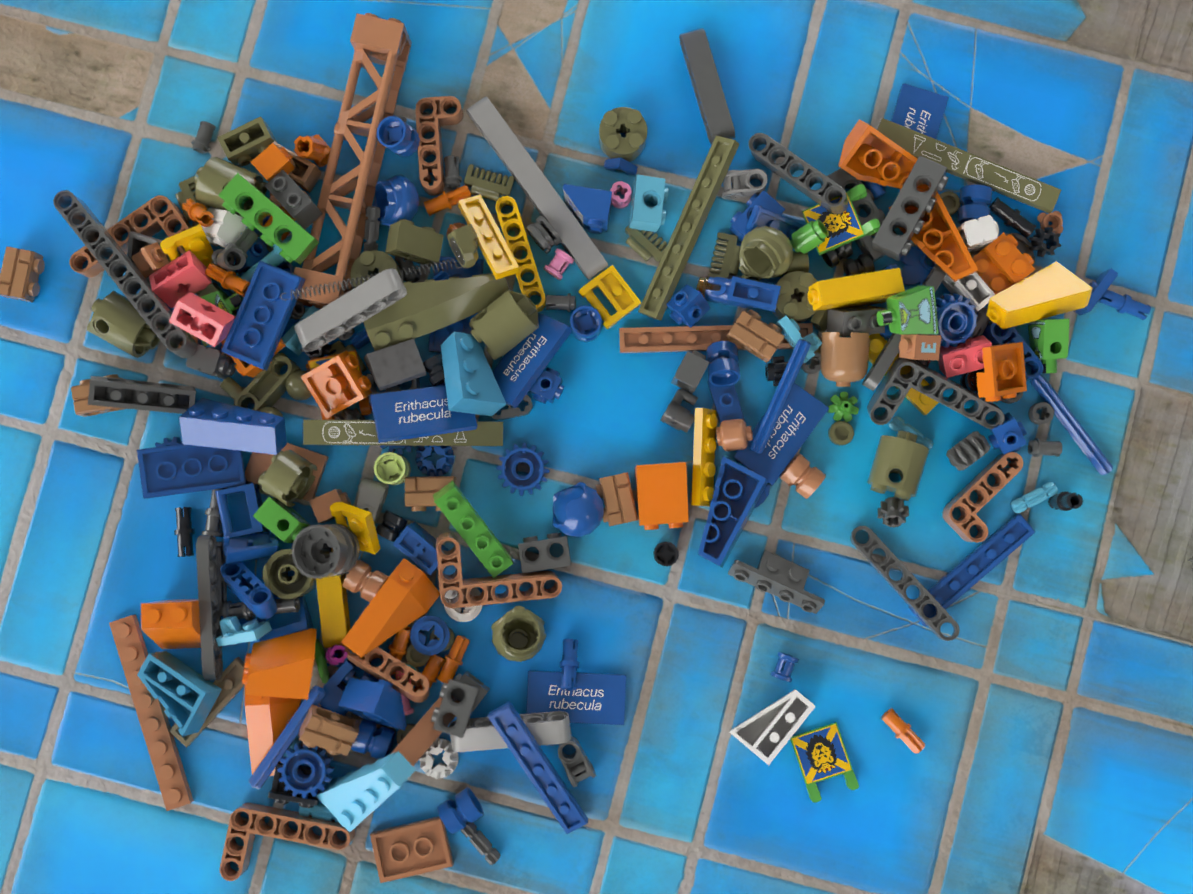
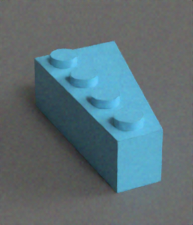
(363, 790)

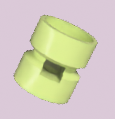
(392, 468)

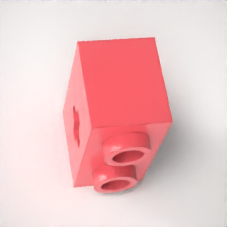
(179, 278)
(202, 319)
(964, 357)

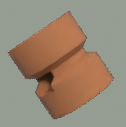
(802, 476)
(363, 580)

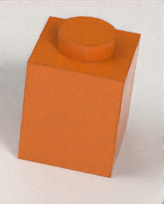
(272, 161)

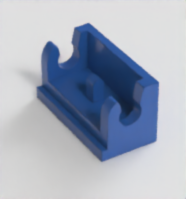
(249, 547)
(419, 547)

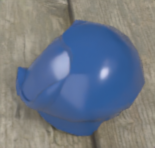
(396, 199)
(577, 510)

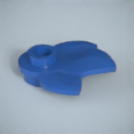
(915, 267)

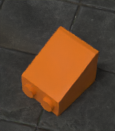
(662, 495)
(172, 623)
(281, 666)

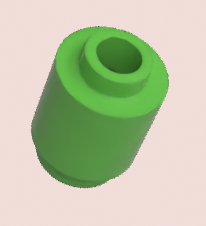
(809, 236)

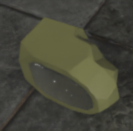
(464, 245)

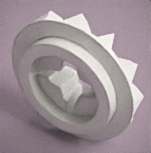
(469, 613)
(440, 770)

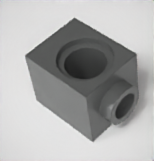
(469, 679)

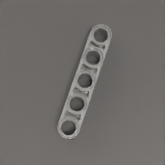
(350, 310)
(546, 727)

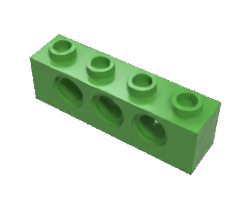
(240, 191)
(472, 529)

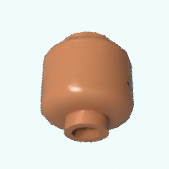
(734, 434)

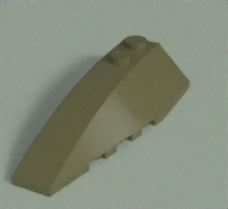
(432, 307)

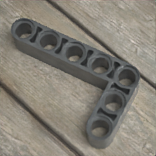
(933, 390)

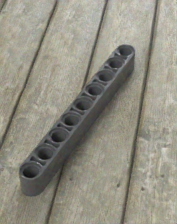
(77, 212)

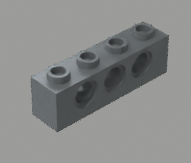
(923, 172)
(846, 180)
(140, 395)

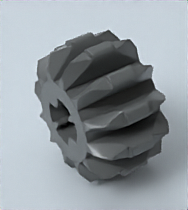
(968, 450)

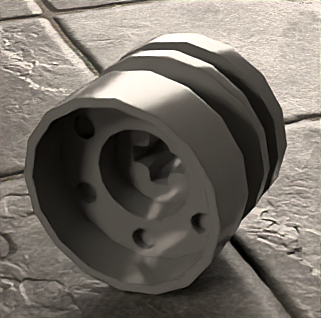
(314, 555)

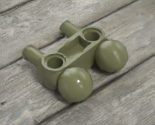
(269, 386)

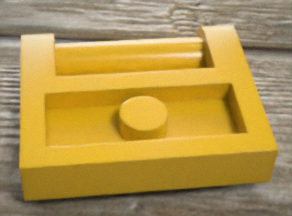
(191, 239)
(616, 292)
(360, 523)

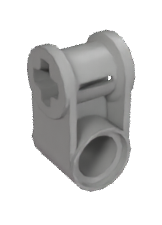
(741, 183)
(372, 497)

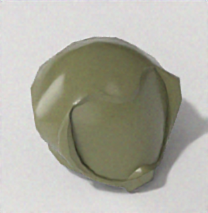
(765, 253)
(518, 645)

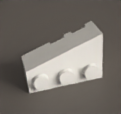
(774, 725)

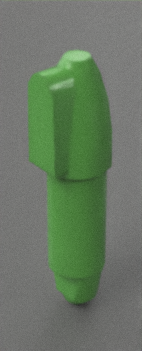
(321, 662)

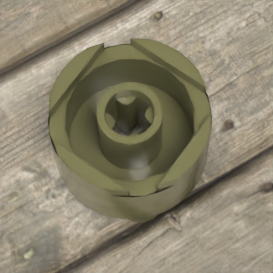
(623, 121)
(370, 263)
(795, 283)
(288, 477)
(277, 579)

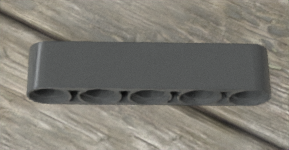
(706, 85)
(804, 182)

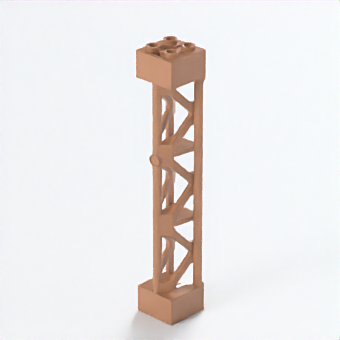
(379, 43)

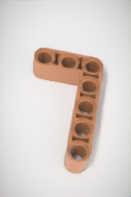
(156, 222)
(488, 584)
(280, 830)

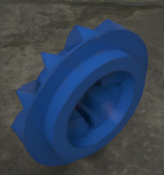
(443, 465)
(419, 640)

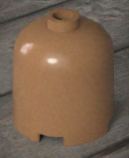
(844, 358)

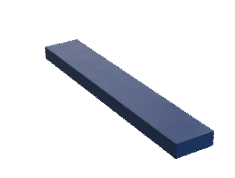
(978, 564)
(538, 767)

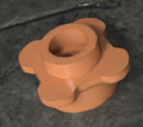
(1054, 217)

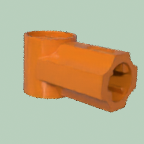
(313, 148)

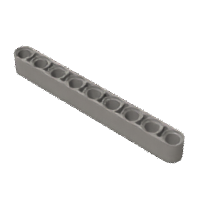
(537, 187)

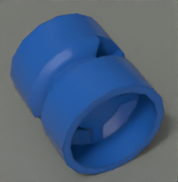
(398, 136)
(975, 202)
(586, 323)
(723, 364)
(373, 740)
(459, 811)

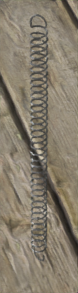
(365, 279)

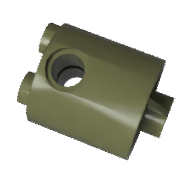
(216, 175)
(505, 323)
(121, 325)
(902, 457)

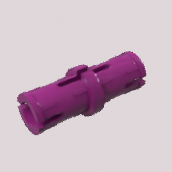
(337, 649)

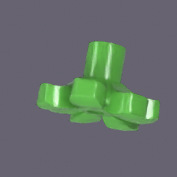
(839, 409)

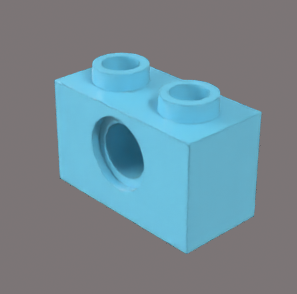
(642, 216)

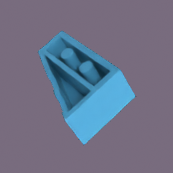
(468, 377)
(179, 690)

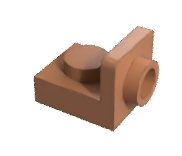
(150, 259)

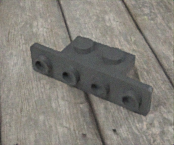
(780, 579)

